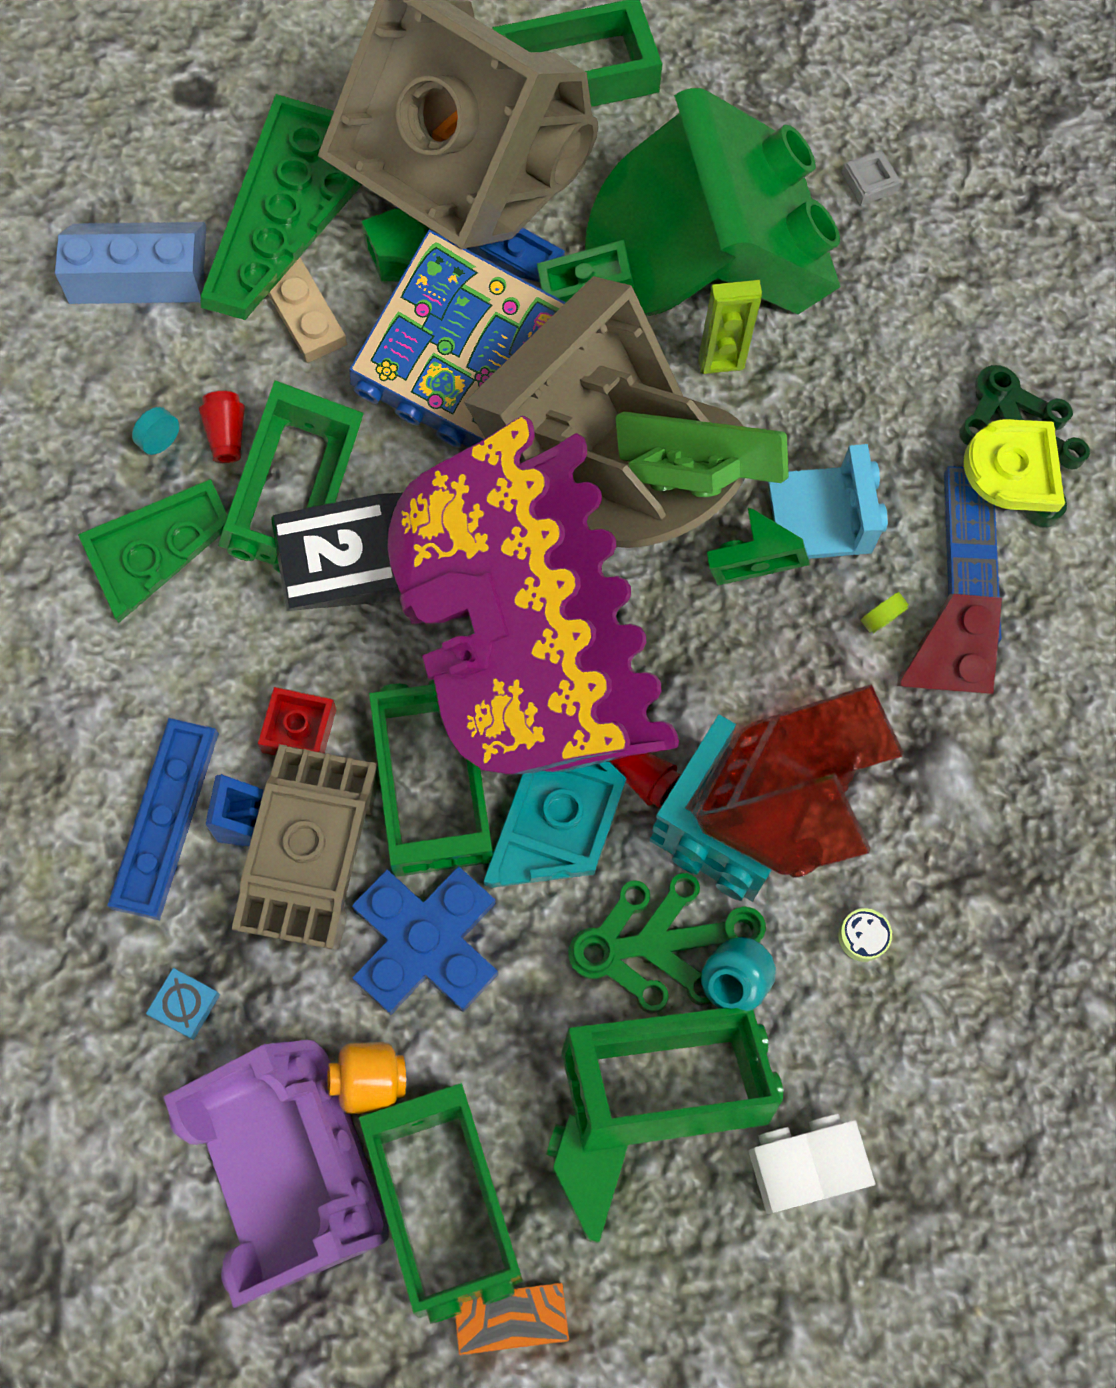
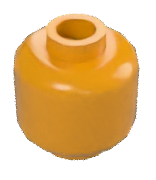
(367, 1077)

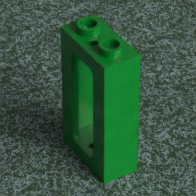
(304, 411)

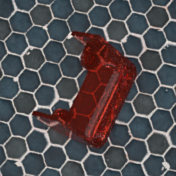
(787, 779)

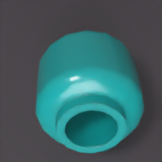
(738, 974)

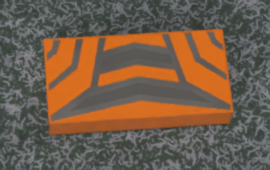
(525, 1319)

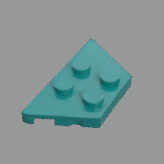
(556, 825)

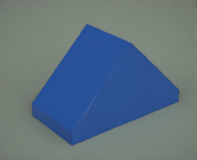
(233, 810)

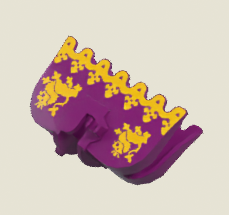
(548, 661)

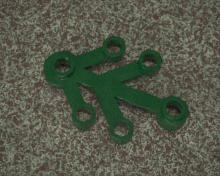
(1007, 401)

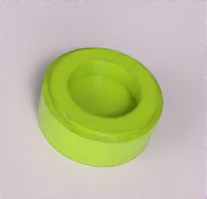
(885, 613)

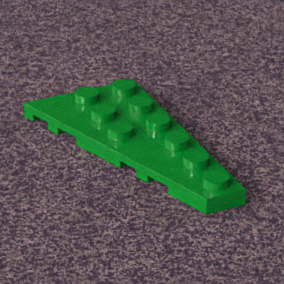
(279, 208)

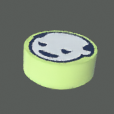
(865, 935)

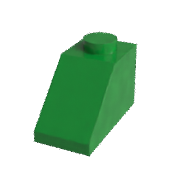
(585, 1177)

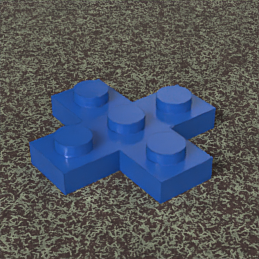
(424, 940)

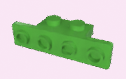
(699, 453)

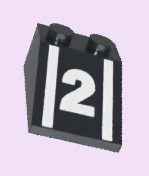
(336, 553)

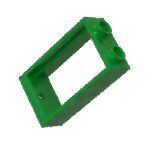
(596, 23)
(433, 854)
(663, 1033)
(411, 1118)

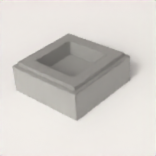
(871, 177)

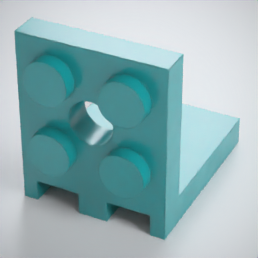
(682, 836)

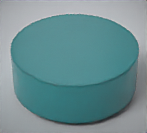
(155, 430)

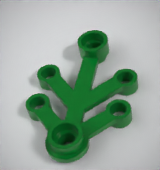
(655, 942)

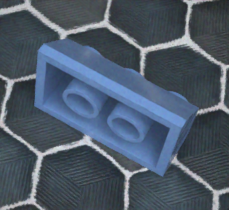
(131, 262)

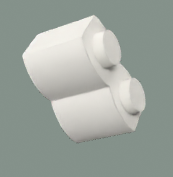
(811, 1164)

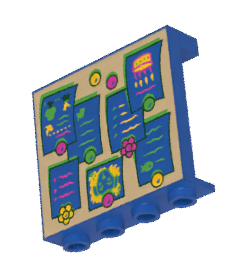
(445, 336)

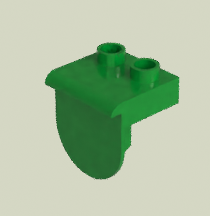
(720, 202)

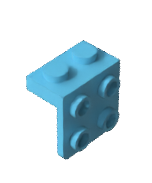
(833, 507)

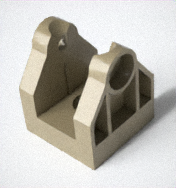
(517, 132)

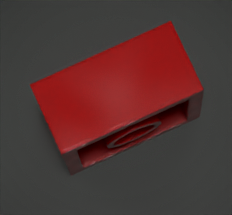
(297, 722)

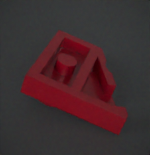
(959, 647)

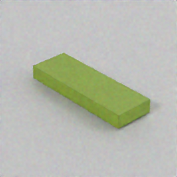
(729, 326)

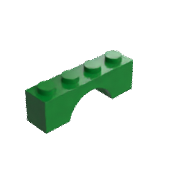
(392, 242)

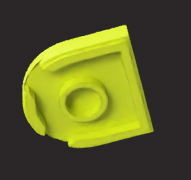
(1016, 465)

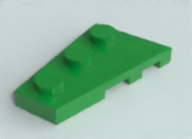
(152, 544)

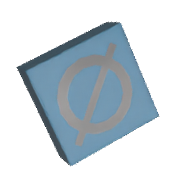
(183, 1004)

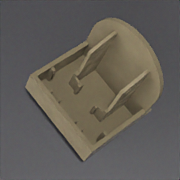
(576, 378)

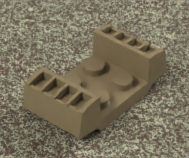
(305, 847)

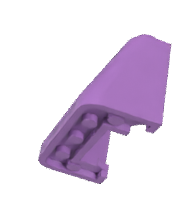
(283, 1165)

